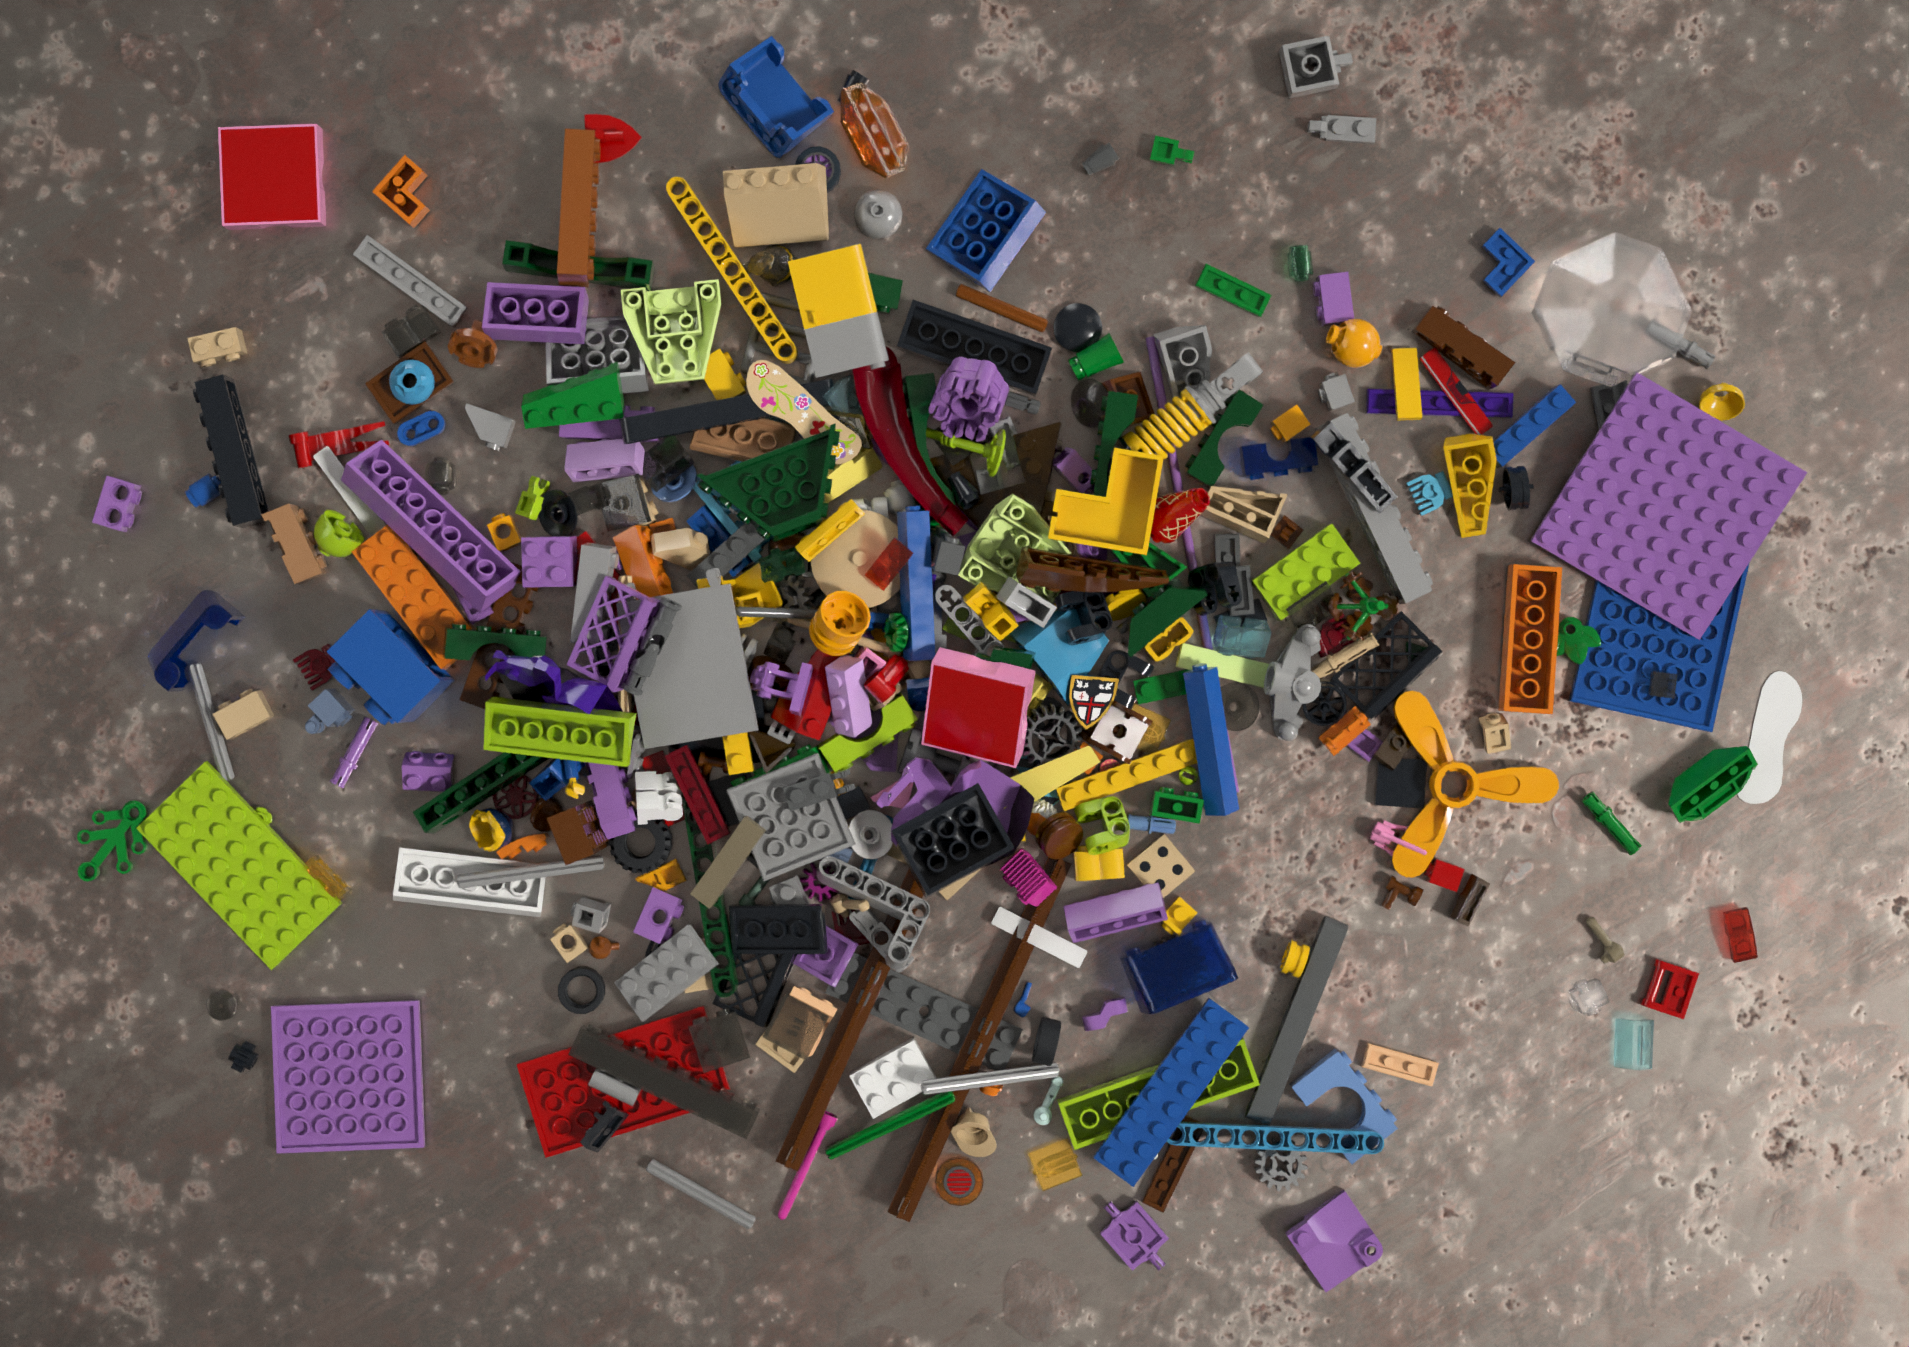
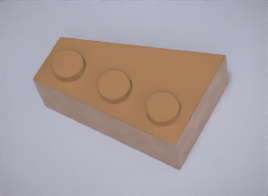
(296, 543)

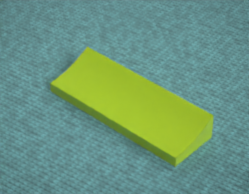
(558, 731)

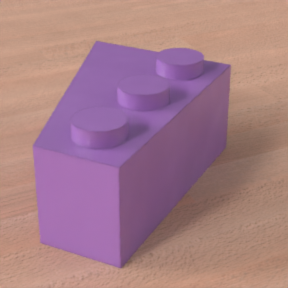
(612, 799)

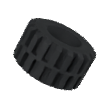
(645, 863)

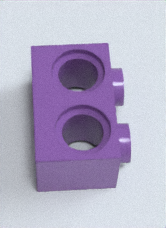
(110, 501)

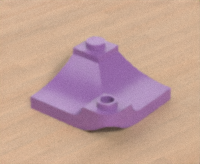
(1335, 1241)

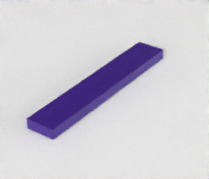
(1438, 404)

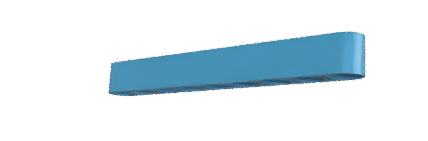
(1285, 1143)

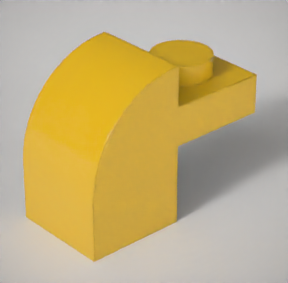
(992, 611)

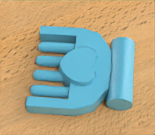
(1434, 490)

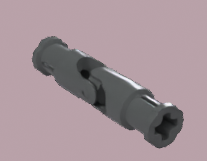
(645, 658)

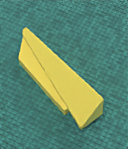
(852, 472)
(1053, 774)

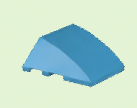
(1054, 654)

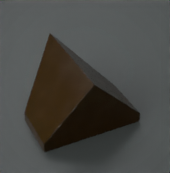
(769, 748)

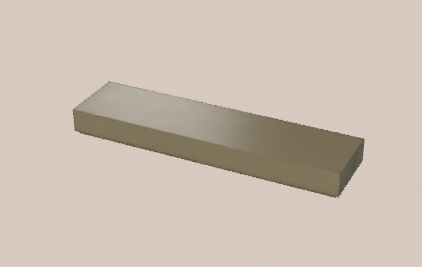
(728, 862)

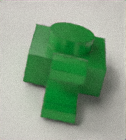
(1167, 150)

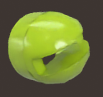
(1190, 770)

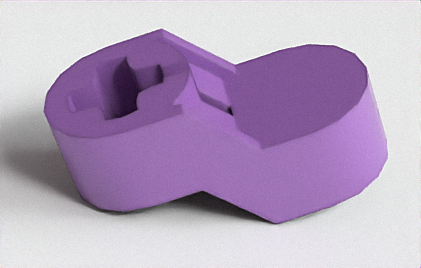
(1100, 1019)

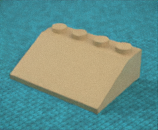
(777, 204)

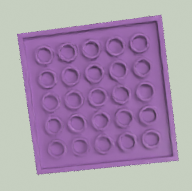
(348, 1076)

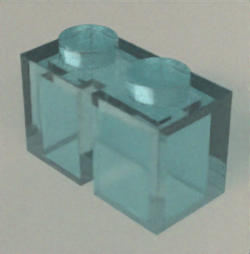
(1246, 641)

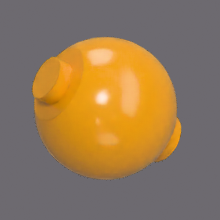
(1354, 342)

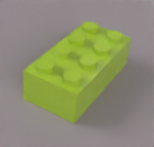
(1303, 569)

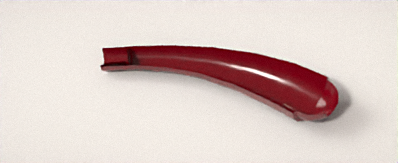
(885, 408)

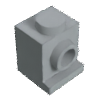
(584, 919)

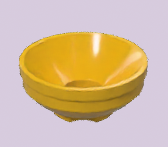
(1725, 406)

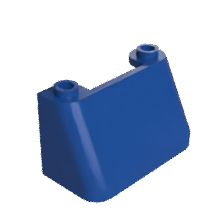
(772, 99)

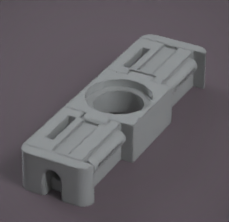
(870, 926)

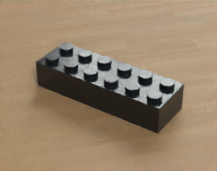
(945, 336)
(232, 450)

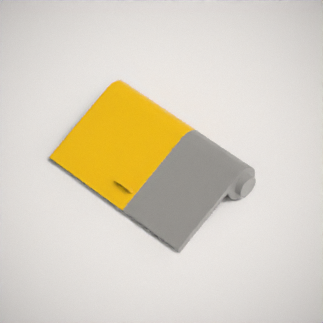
(838, 311)

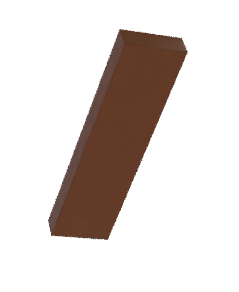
(1169, 1170)

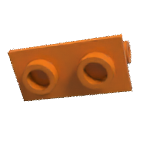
(1344, 731)

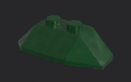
(1160, 612)

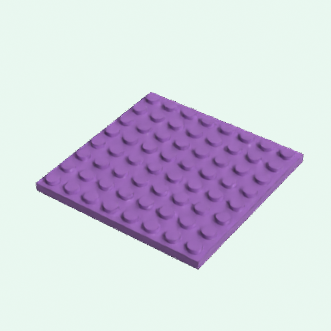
(1668, 505)

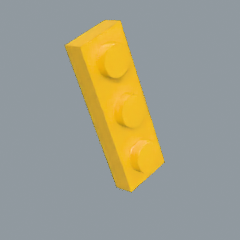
(829, 530)

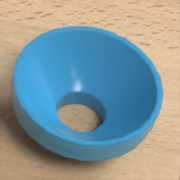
(423, 387)

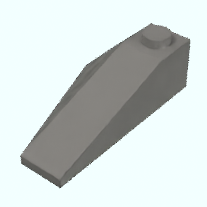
(1184, 356)

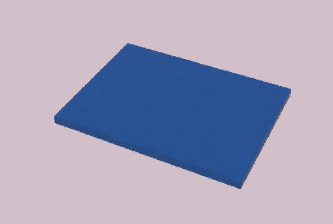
(1641, 642)

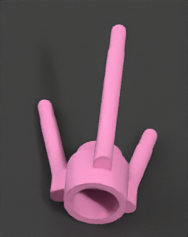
(1383, 834)

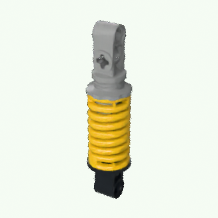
(1192, 410)

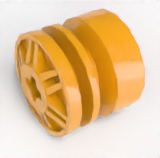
(839, 623)

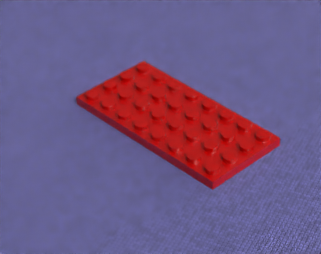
(566, 1104)

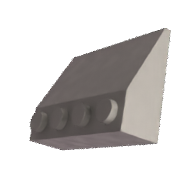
(605, 343)

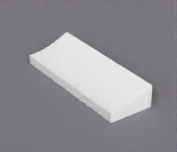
(432, 880)

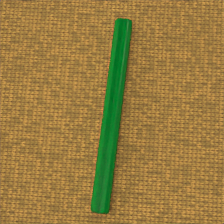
(889, 1124)

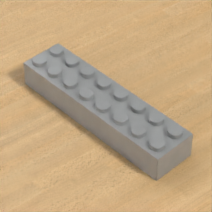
(1383, 530)

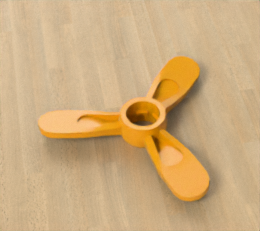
(1428, 828)

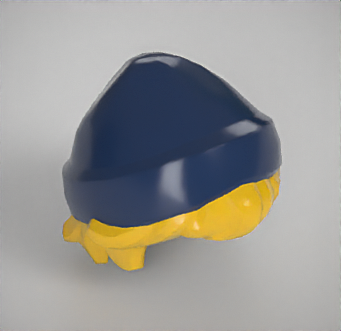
(491, 829)

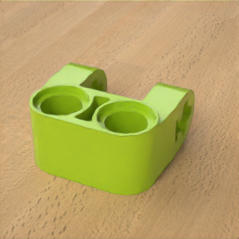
(1096, 810)

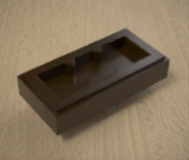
(1392, 748)
(1470, 900)

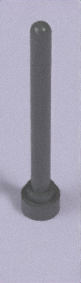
(775, 612)

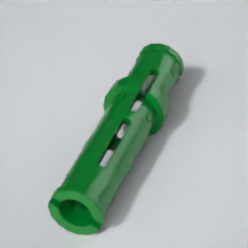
(1605, 816)

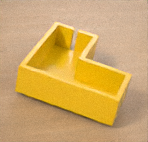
(1122, 517)

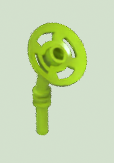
(991, 451)

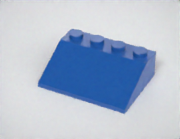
(986, 230)

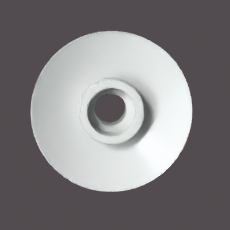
(880, 831)

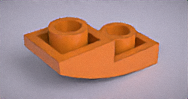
(530, 842)

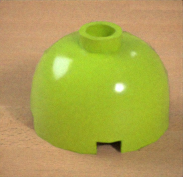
(335, 535)

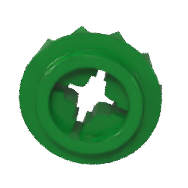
(896, 632)

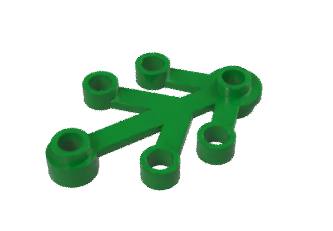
(114, 838)

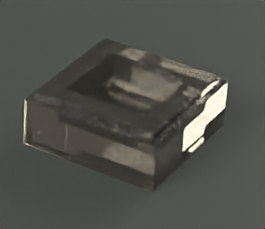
(1662, 684)

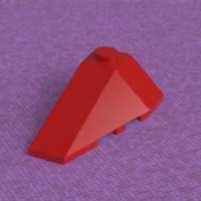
(817, 701)

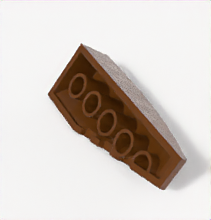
(1083, 574)

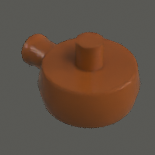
(601, 947)

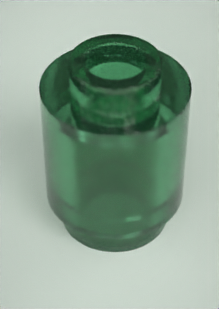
(1300, 263)

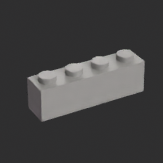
(594, 564)

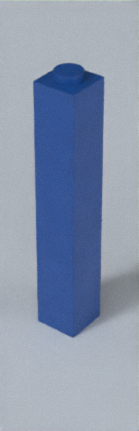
(916, 584)
(1211, 740)

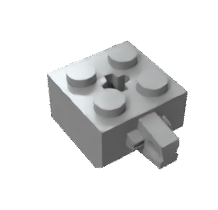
(1318, 54)

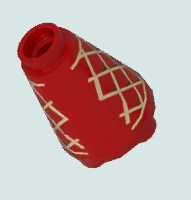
(1176, 513)

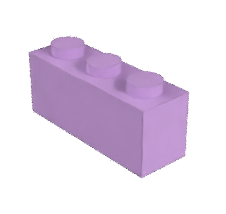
(603, 460)
(848, 696)

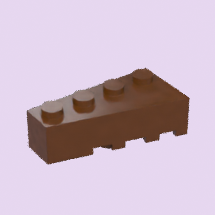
(1463, 347)

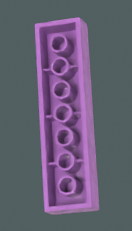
(430, 525)

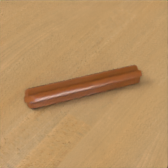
(1001, 308)

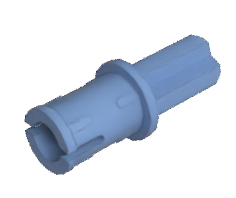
(1151, 824)

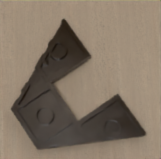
(1036, 455)

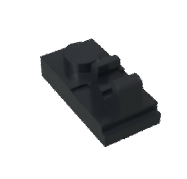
(601, 1131)

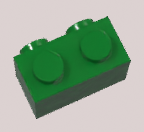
(1175, 806)

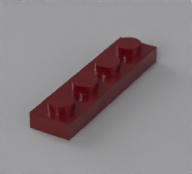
(697, 794)

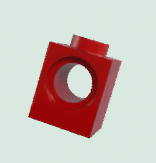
(1444, 874)

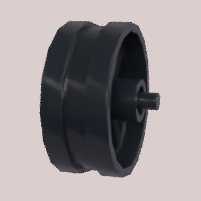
(1516, 488)
(1324, 702)

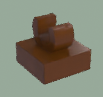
(1286, 532)

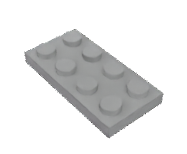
(666, 973)

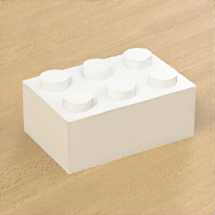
(892, 1077)

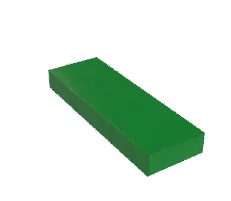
(1233, 290)

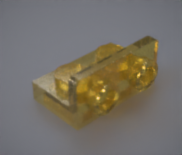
(334, 884)

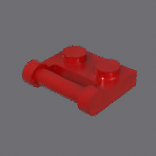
(1678, 990)

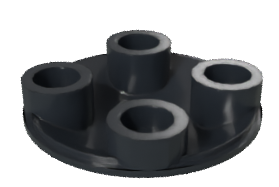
(1077, 327)

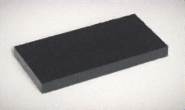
(778, 929)

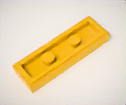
(1406, 384)

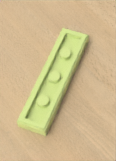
(1228, 667)

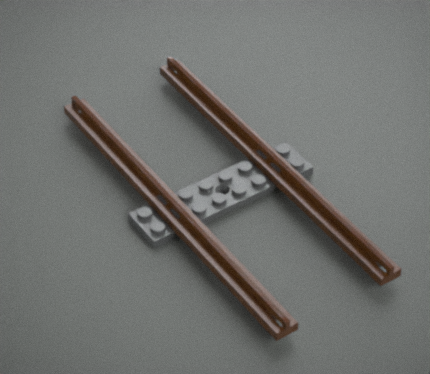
(971, 1032)

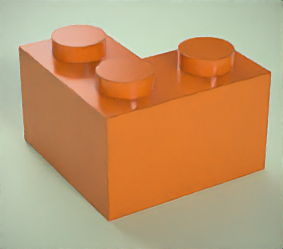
(397, 191)

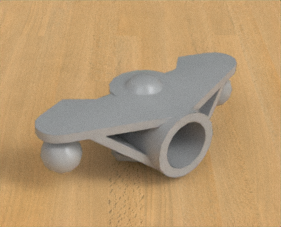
(1292, 682)

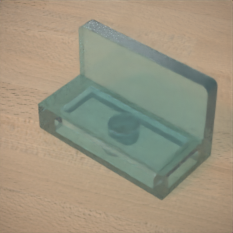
(1633, 1044)

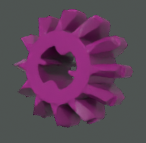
(811, 884)

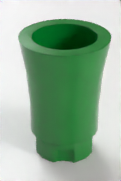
(1096, 358)

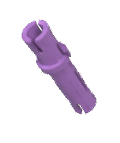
(353, 752)

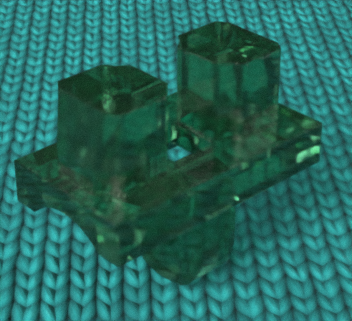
(774, 570)

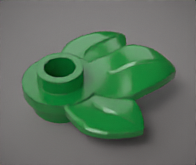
(1577, 643)

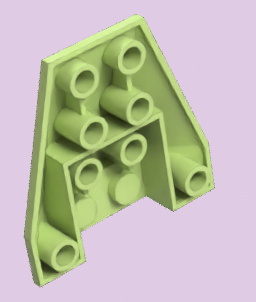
(674, 328)
(998, 545)

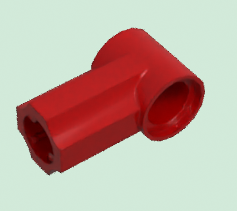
(883, 682)

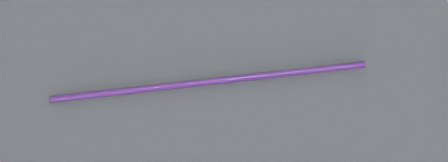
(1177, 486)

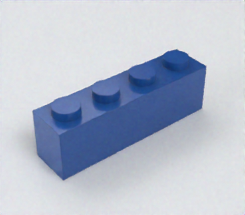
(1531, 424)

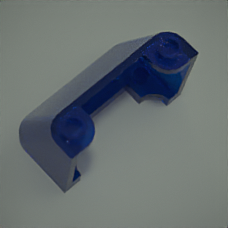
(205, 610)
(1178, 968)

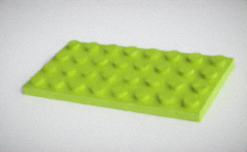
(238, 865)

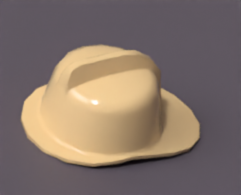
(974, 1134)

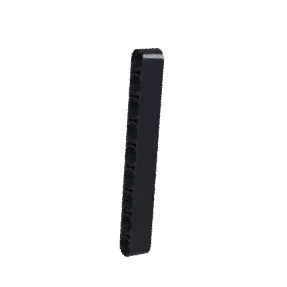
(704, 415)

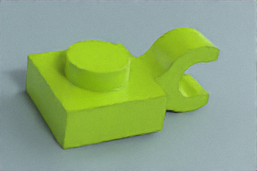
(531, 501)

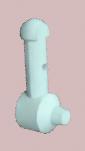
(1042, 1113)

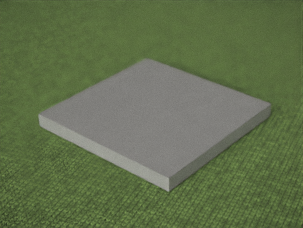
(793, 836)

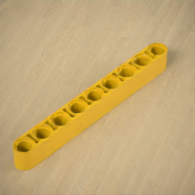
(727, 259)

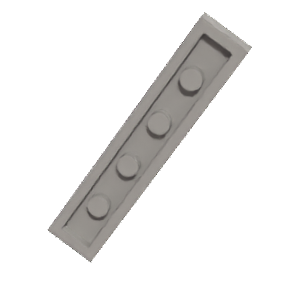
(410, 281)

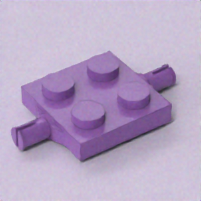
(1134, 1235)

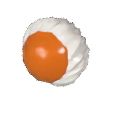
(1040, 812)

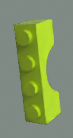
(842, 750)

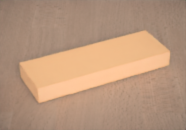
(1399, 1064)

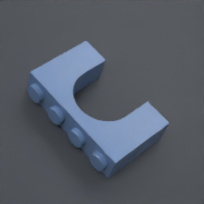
(1333, 1072)

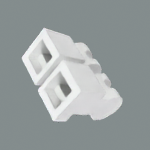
(657, 797)

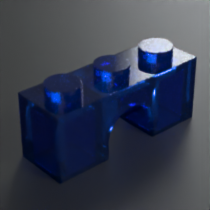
(1257, 462)

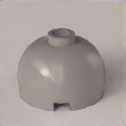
(878, 214)

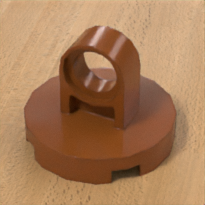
(473, 346)

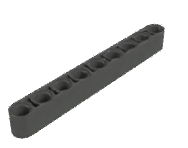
(1296, 1021)

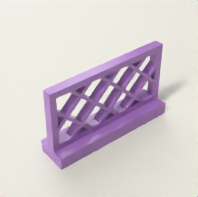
(628, 648)

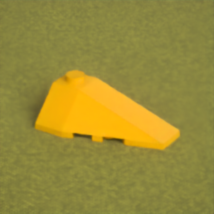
(1471, 473)

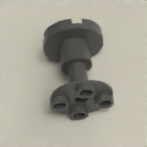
(915, 749)

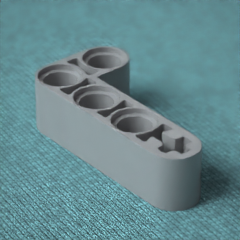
(967, 625)

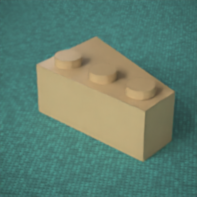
(1245, 511)

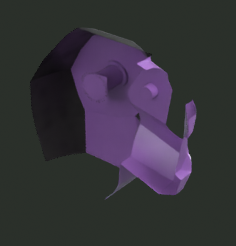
(934, 790)

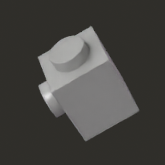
(1335, 391)

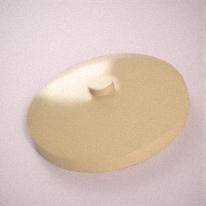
(852, 554)

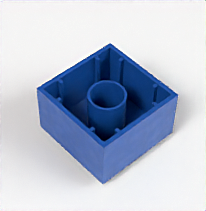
(388, 667)

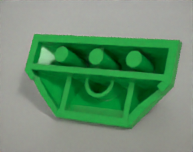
(1711, 782)

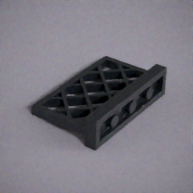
(1402, 680)
(771, 994)

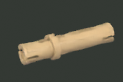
(1346, 655)

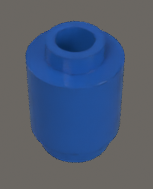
(204, 490)

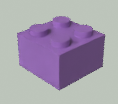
(549, 561)

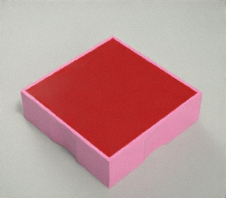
(271, 176)
(977, 707)

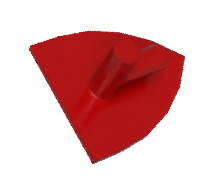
(614, 135)

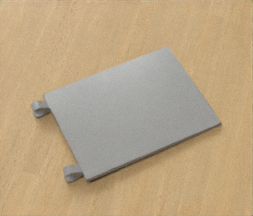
(701, 673)

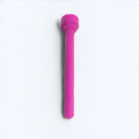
(827, 1121)

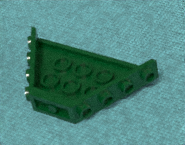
(779, 489)

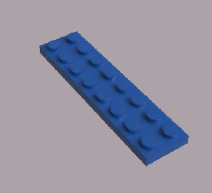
(1171, 1092)

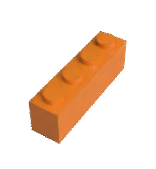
(639, 562)

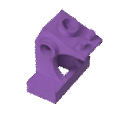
(763, 680)

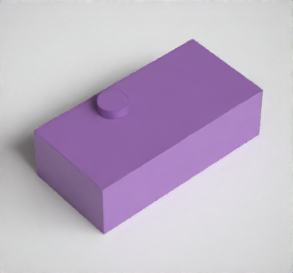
(535, 313)

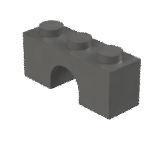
(946, 551)

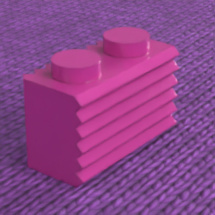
(1028, 878)

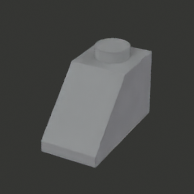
(491, 427)

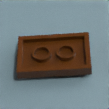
(380, 386)

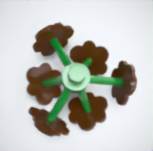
(1359, 592)

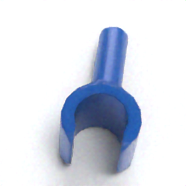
(1021, 1008)

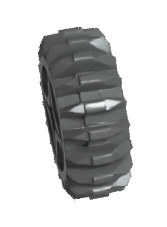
(1057, 715)

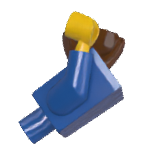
(547, 783)

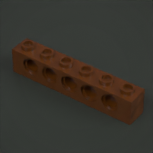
(472, 691)

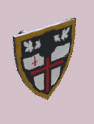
(1091, 697)

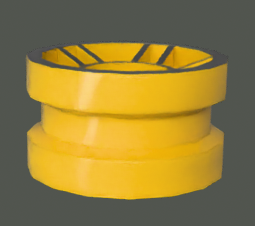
(1294, 958)

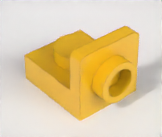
(1178, 915)

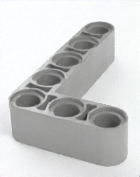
(880, 902)

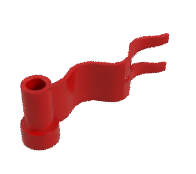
(338, 441)

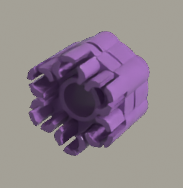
(969, 397)

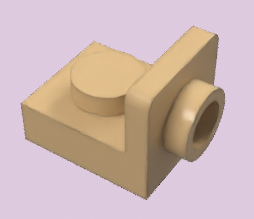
(1495, 732)

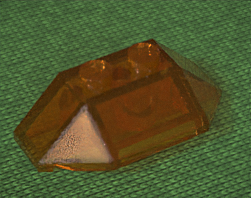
(873, 131)

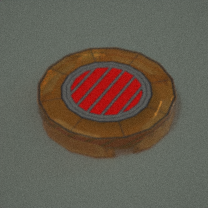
(959, 1181)

